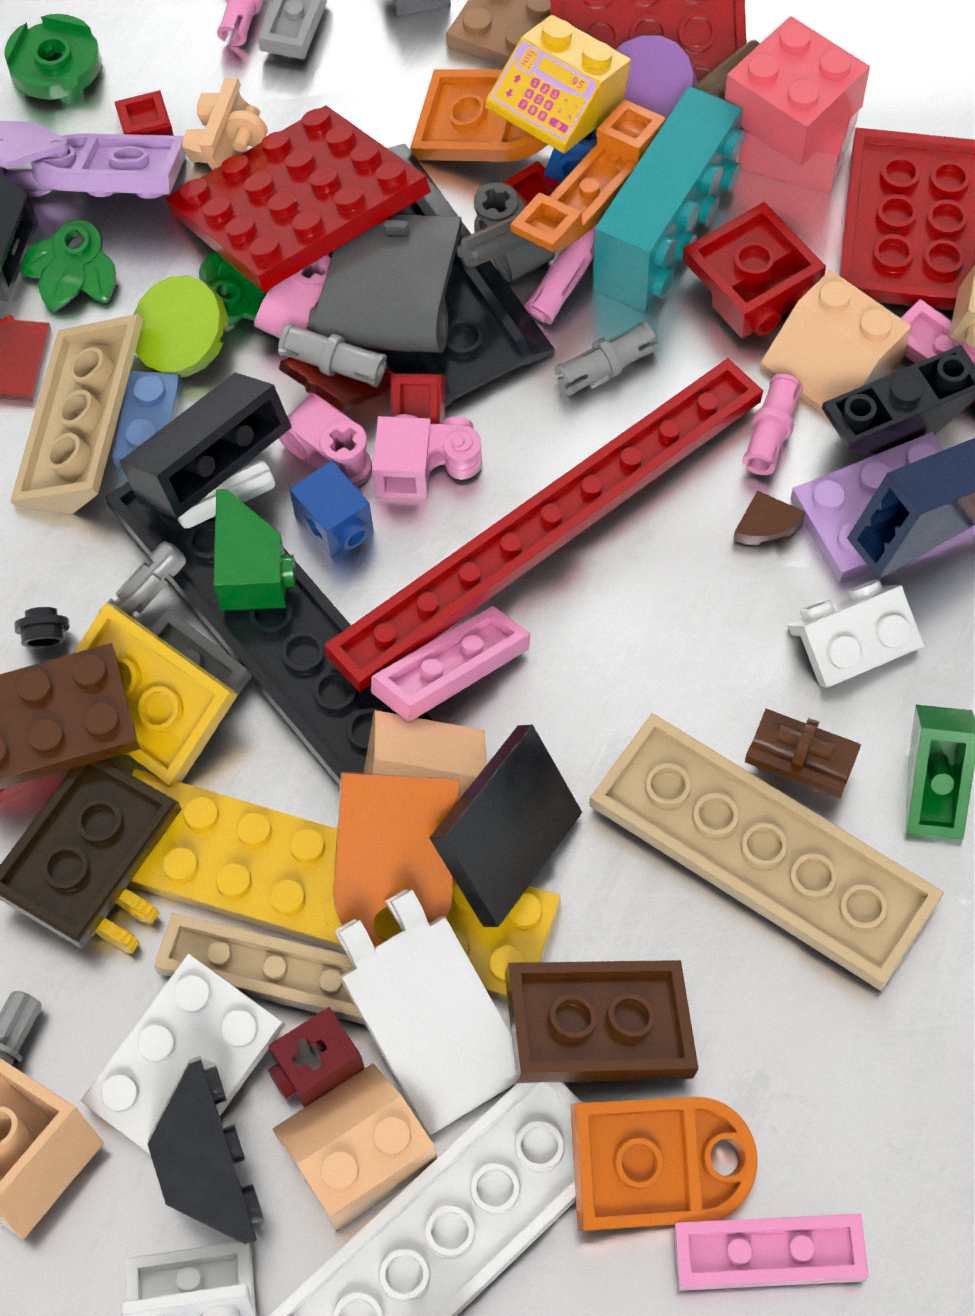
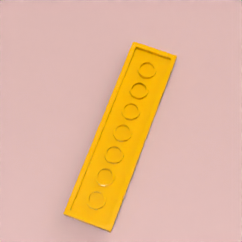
(281, 878)

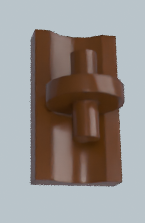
(803, 753)

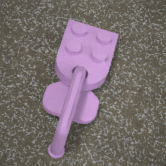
(89, 161)

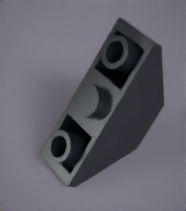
(904, 403)
(198, 1157)

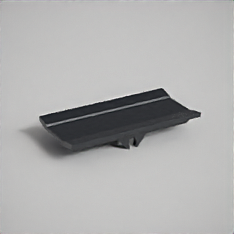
(486, 320)

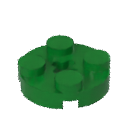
(59, 78)

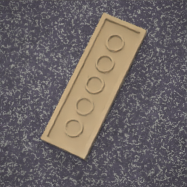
(767, 850)

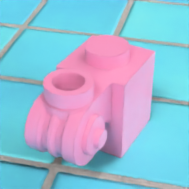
(412, 447)

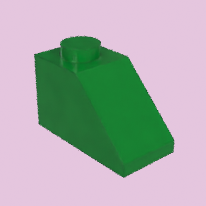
(248, 558)
(940, 771)

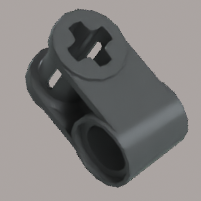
(499, 202)

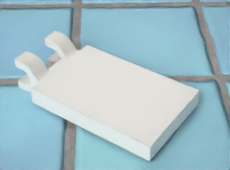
(428, 1014)

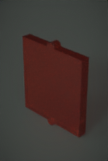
(21, 357)
(337, 389)

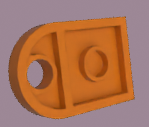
(459, 126)
(388, 847)
(653, 1162)

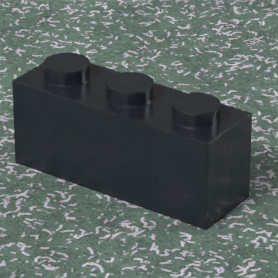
(205, 444)

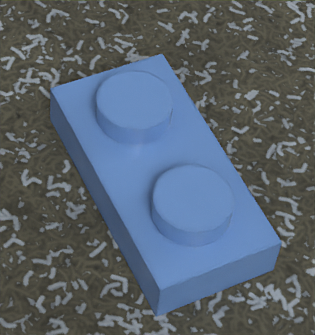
(147, 407)

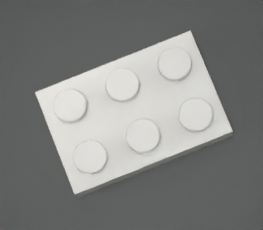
(188, 1019)

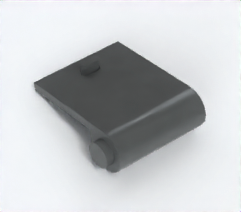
(391, 286)

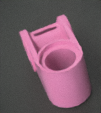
(292, 299)
(326, 434)

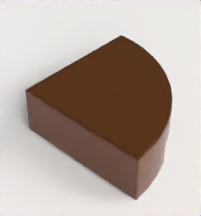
(767, 520)

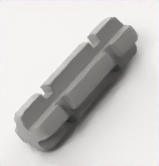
(149, 579)

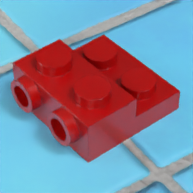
(754, 269)

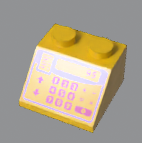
(559, 84)

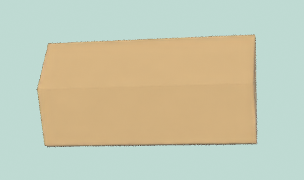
(76, 415)

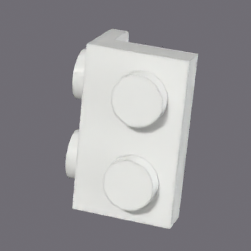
(857, 632)
(191, 1282)

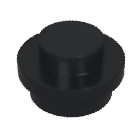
(42, 627)

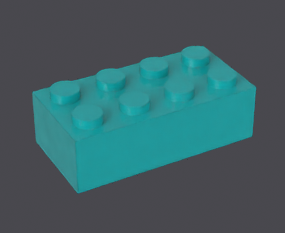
(667, 199)

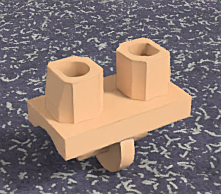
(229, 126)

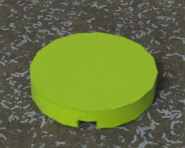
(180, 325)

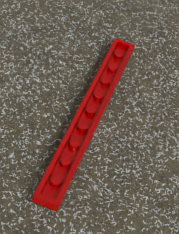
(542, 524)

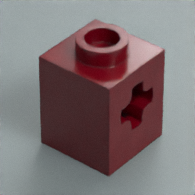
(326, 1041)

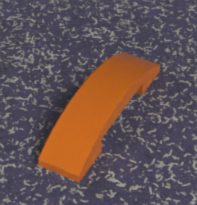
(594, 182)

